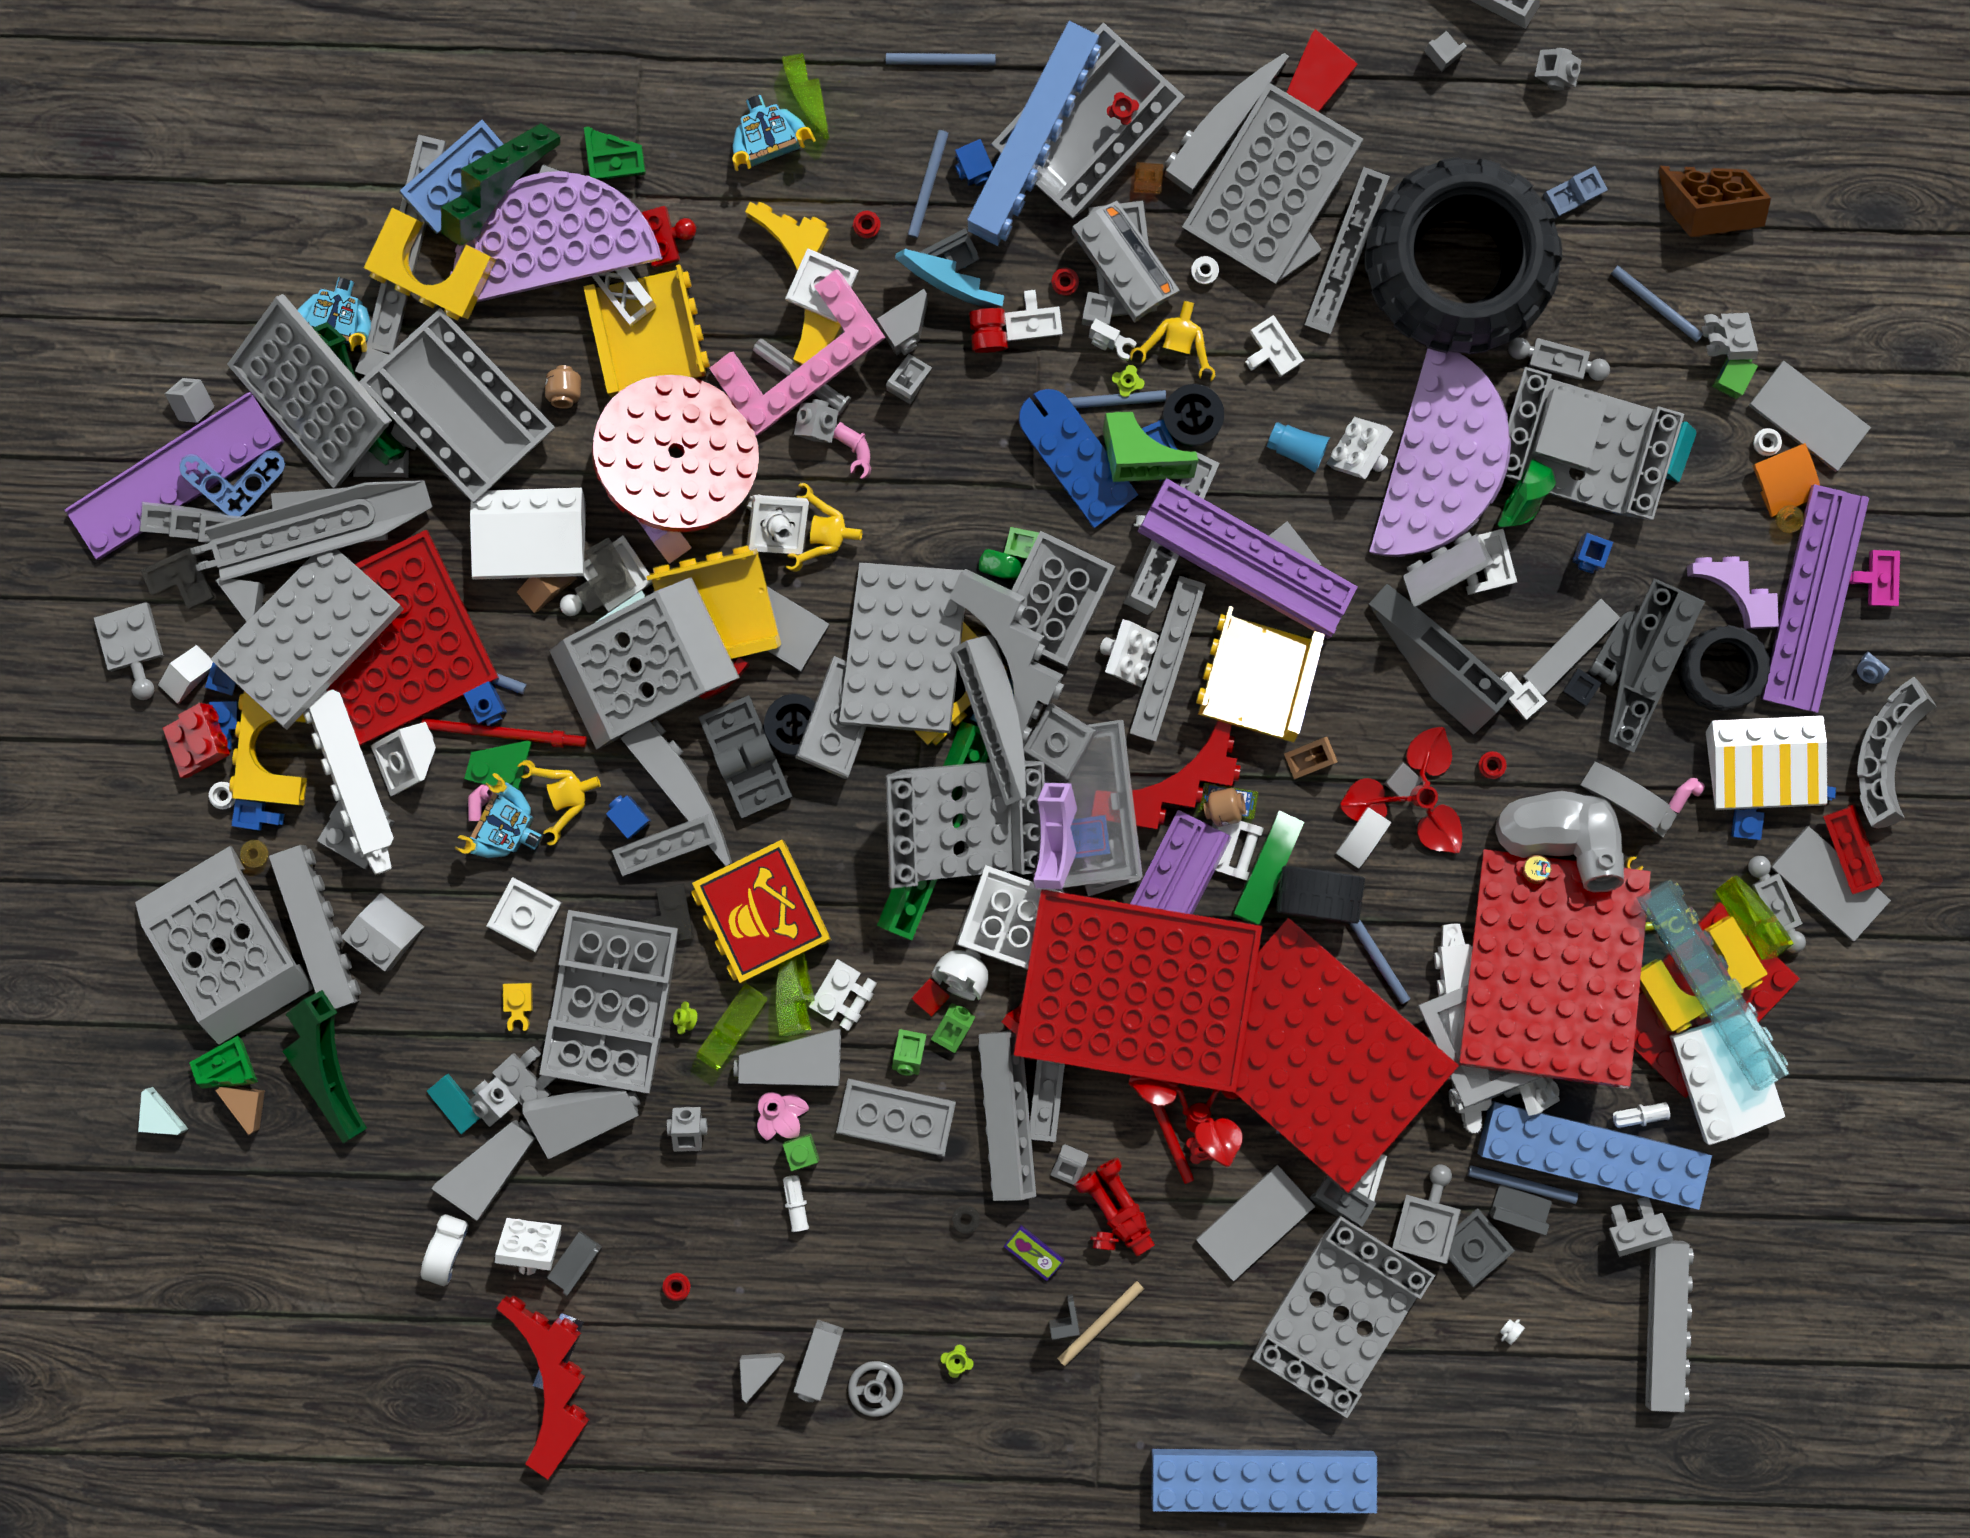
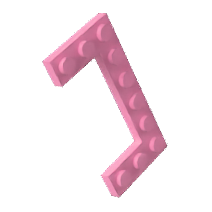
(859, 337)

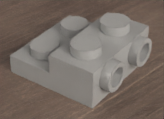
(338, 836)

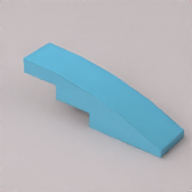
(942, 275)

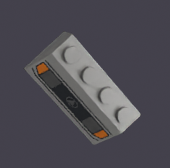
(1124, 260)

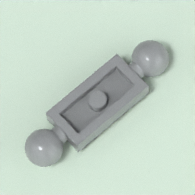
(1559, 359)
(1776, 897)

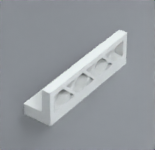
(635, 287)

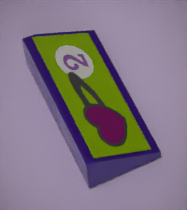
(1034, 1252)

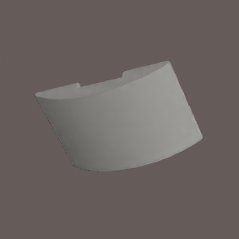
(609, 1001)

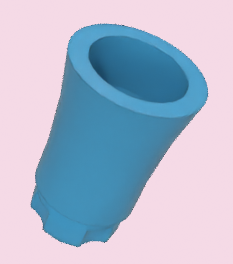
(1298, 445)

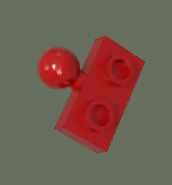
(665, 234)

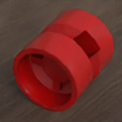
(988, 330)

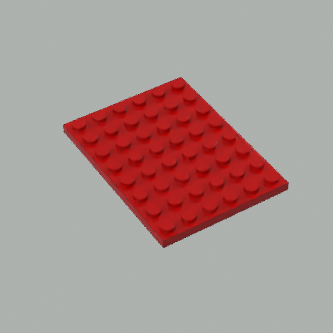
(1554, 974)
(1138, 990)
(1331, 1058)

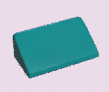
(1681, 452)
(453, 1103)

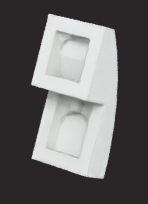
(1363, 837)

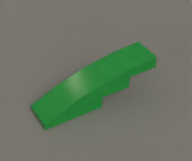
(1268, 868)

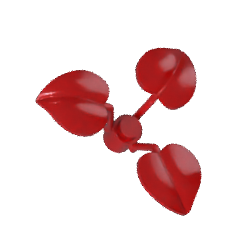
(1431, 754)
(1217, 1139)

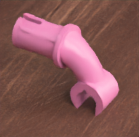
(858, 444)

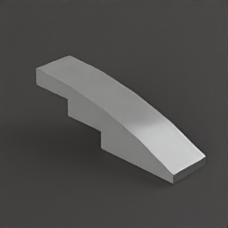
(180, 520)

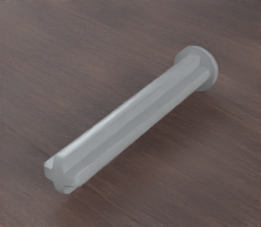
(788, 366)

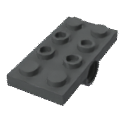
(745, 756)

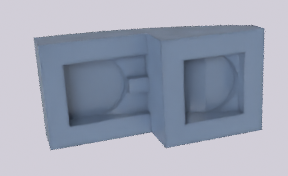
(1575, 192)

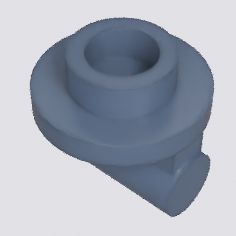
(1871, 669)

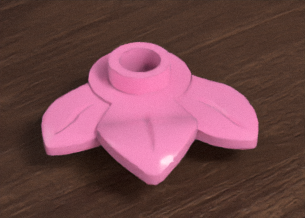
(783, 1118)

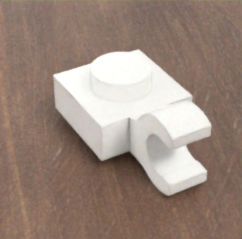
(1526, 697)

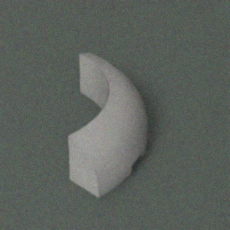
(1881, 751)

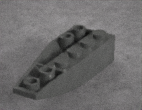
(1650, 657)
(1441, 663)

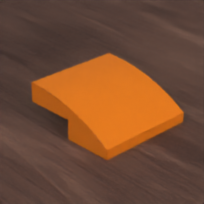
(1786, 478)

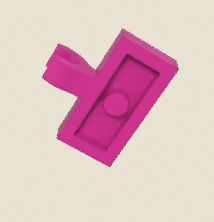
(1881, 578)

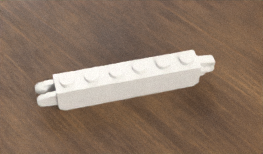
(351, 779)
(1454, 965)

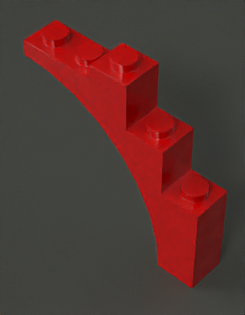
(1183, 787)
(560, 1380)

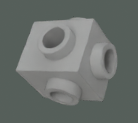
(1558, 68)
(816, 421)
(492, 1100)
(687, 1128)

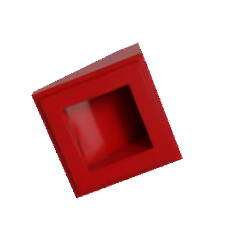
(930, 997)

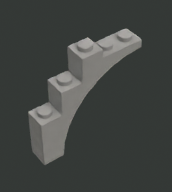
(998, 610)

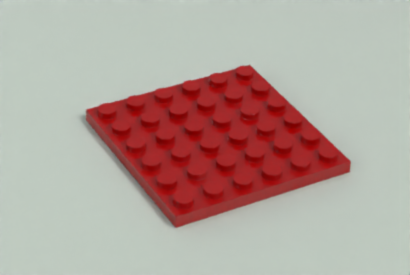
(423, 654)

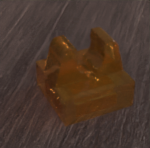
(1148, 177)

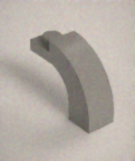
(1630, 798)

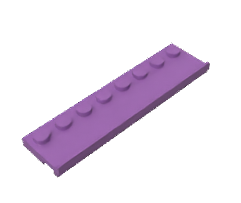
(224, 441)
(1247, 558)
(1815, 598)
(1182, 865)

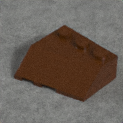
(1714, 200)

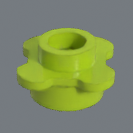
(1127, 388)
(685, 1018)
(958, 1353)

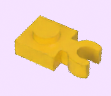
(518, 999)

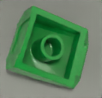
(1527, 495)

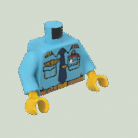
(767, 134)
(341, 312)
(502, 824)

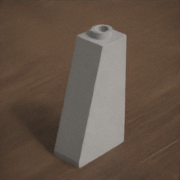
(794, 1062)
(578, 1116)
(484, 1173)

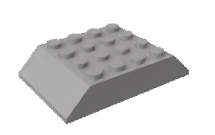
(1092, 143)
(456, 405)

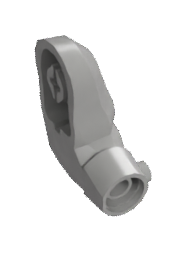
(1564, 826)

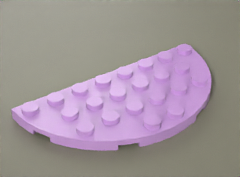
(560, 231)
(1447, 458)

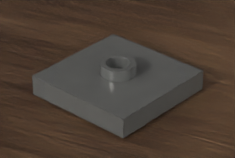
(1478, 1248)

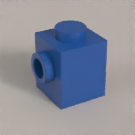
(973, 163)
(1592, 553)
(485, 704)
(627, 816)

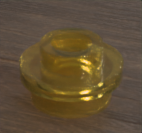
(1796, 521)
(262, 853)

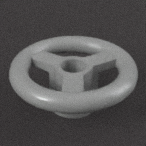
(887, 1406)

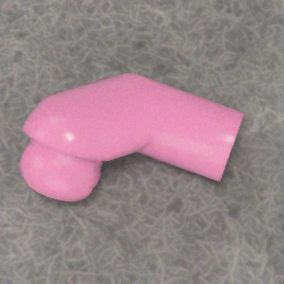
(1683, 792)
(477, 800)

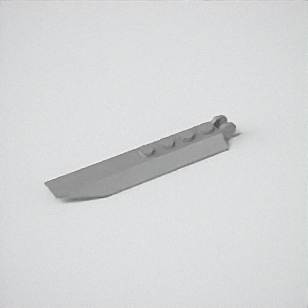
(312, 526)

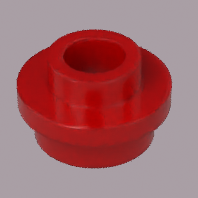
(866, 216)
(1065, 273)
(1500, 761)
(676, 1295)

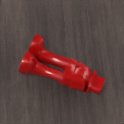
(1128, 1221)

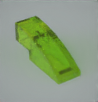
(806, 92)
(1754, 918)
(792, 994)
(731, 1027)

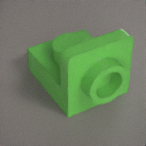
(1020, 542)
(953, 1027)
(908, 1052)

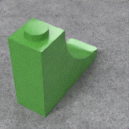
(1139, 457)

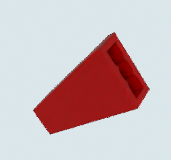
(1320, 72)

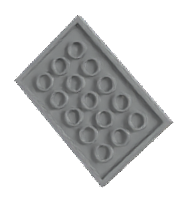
(1272, 183)
(308, 391)
(307, 635)
(902, 650)

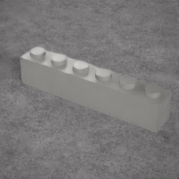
(314, 926)
(1006, 1117)
(1668, 1327)

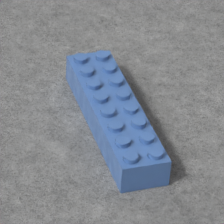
(1033, 133)
(1594, 1155)
(1264, 1481)

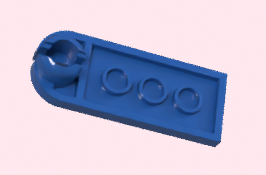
(1074, 455)

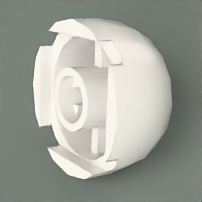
(963, 973)

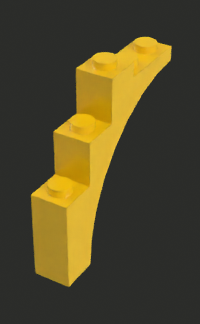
(795, 239)

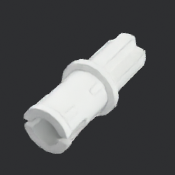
(1641, 1115)
(795, 1203)

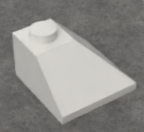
(404, 756)

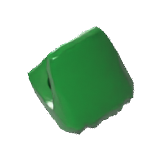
(1000, 564)

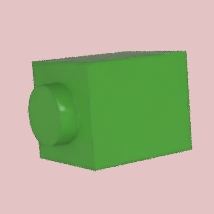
(1735, 377)
(801, 1152)

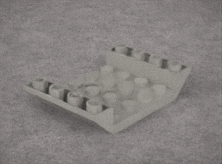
(1627, 458)
(677, 654)
(992, 833)
(250, 975)
(1328, 1354)

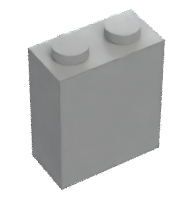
(1569, 428)
(818, 1361)

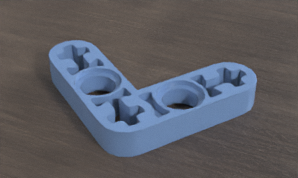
(228, 490)

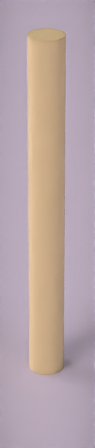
(1100, 1323)

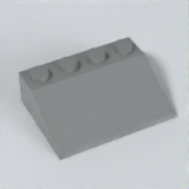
(1061, 594)

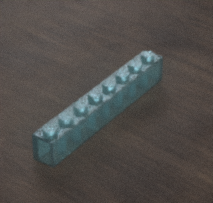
(1713, 985)

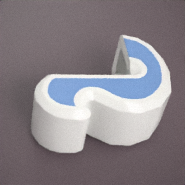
(443, 1250)

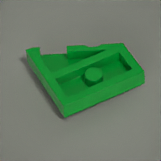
(612, 157)
(499, 760)
(224, 1066)

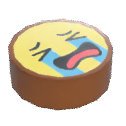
(1537, 869)

